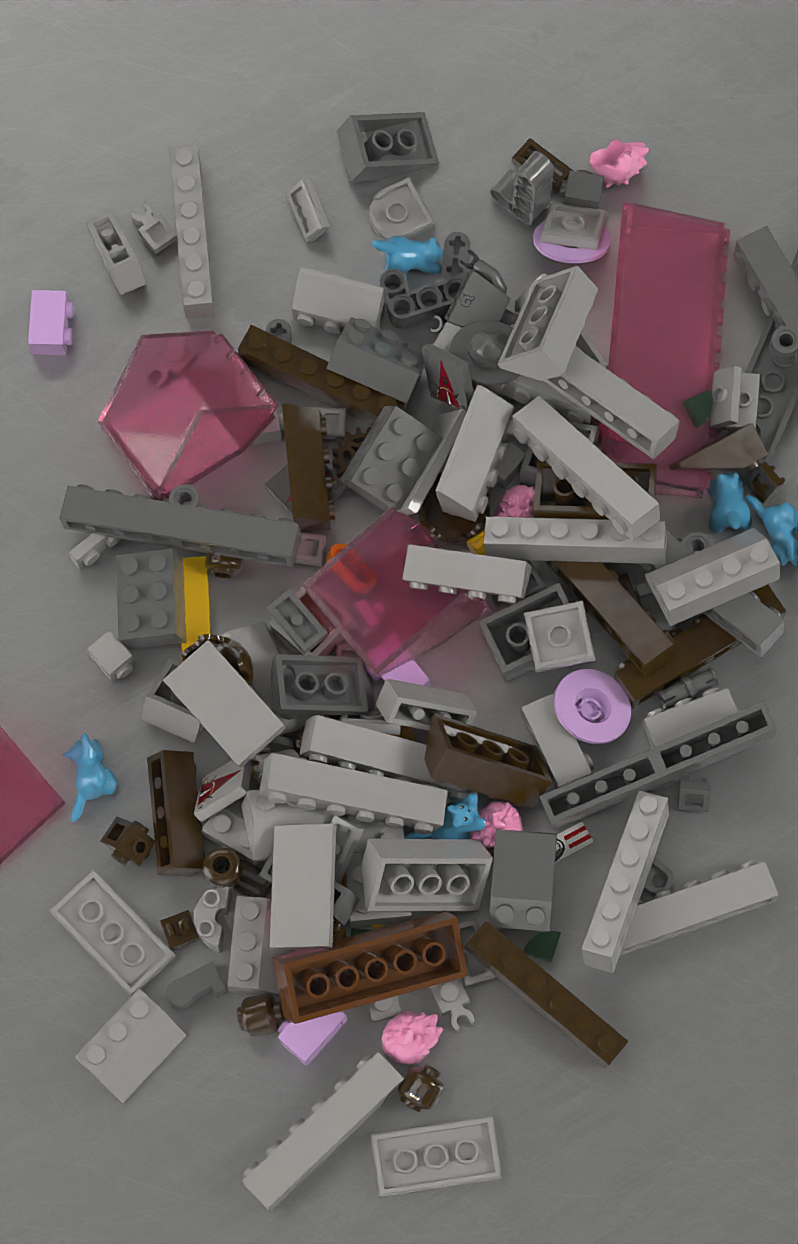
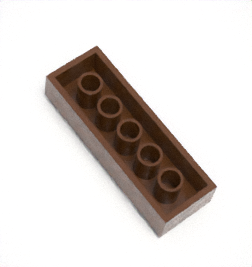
(370, 967)

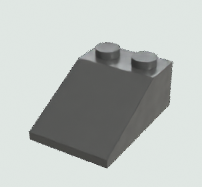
(386, 145)
(522, 880)

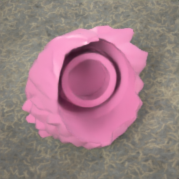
(619, 161)
(516, 502)
(496, 816)
(410, 1037)

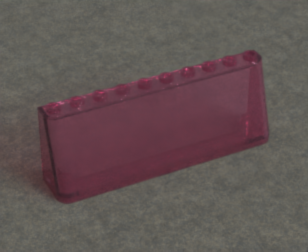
(667, 329)

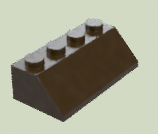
(307, 468)
(558, 500)
(485, 762)

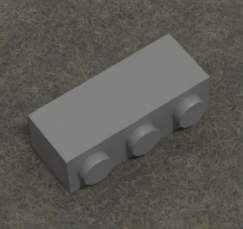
(416, 704)
(688, 716)
(555, 744)

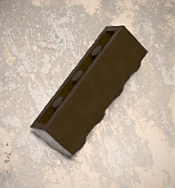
(173, 807)

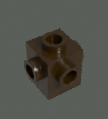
(128, 841)

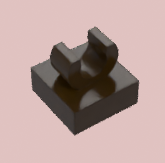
(764, 482)
(179, 930)

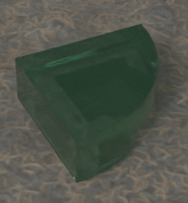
(699, 407)
(543, 945)

